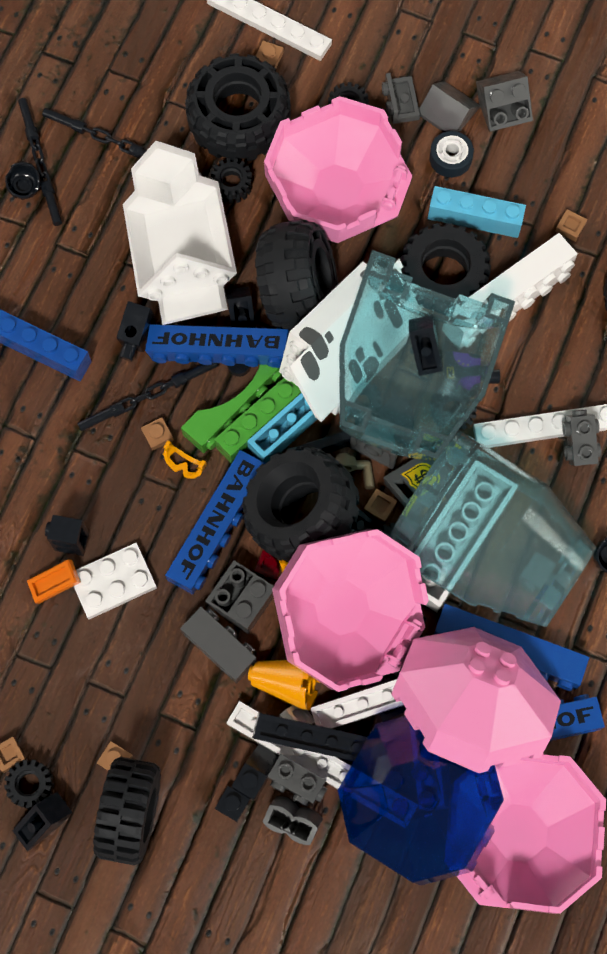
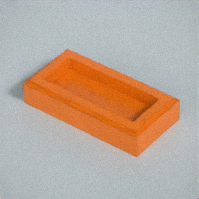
(53, 581)

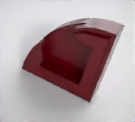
(267, 566)

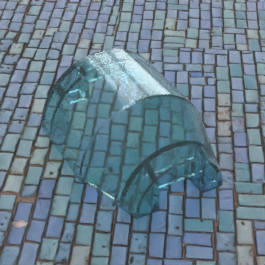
(378, 376)
(493, 533)

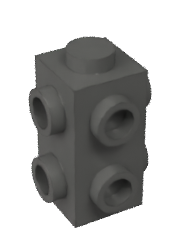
(581, 438)
(298, 780)

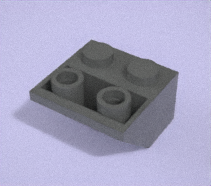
(505, 100)
(241, 597)

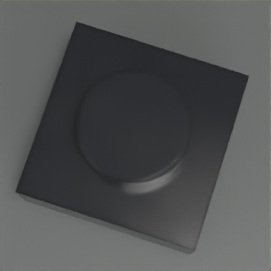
(232, 804)

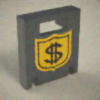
(411, 473)

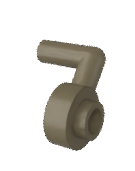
(352, 464)

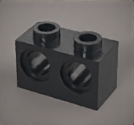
(67, 535)

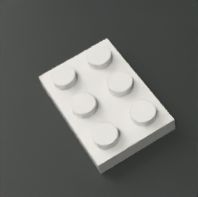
(113, 581)

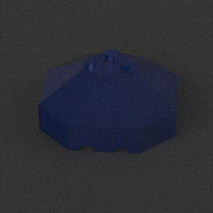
(416, 807)

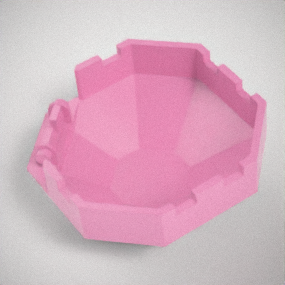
(338, 168)
(350, 607)
(476, 699)
(543, 838)

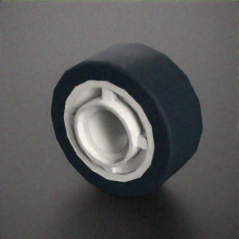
(454, 143)

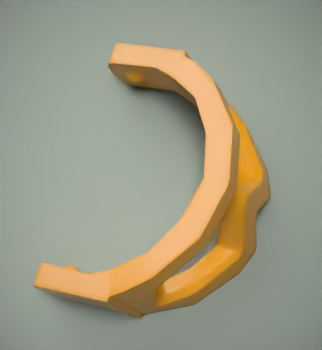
(169, 449)

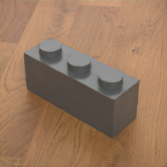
(219, 644)

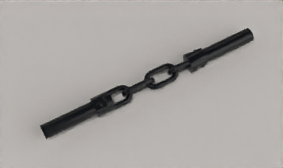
(135, 149)
(47, 186)
(117, 408)

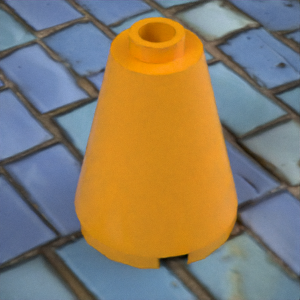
(284, 682)

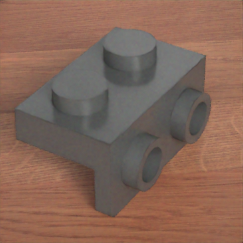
(401, 99)

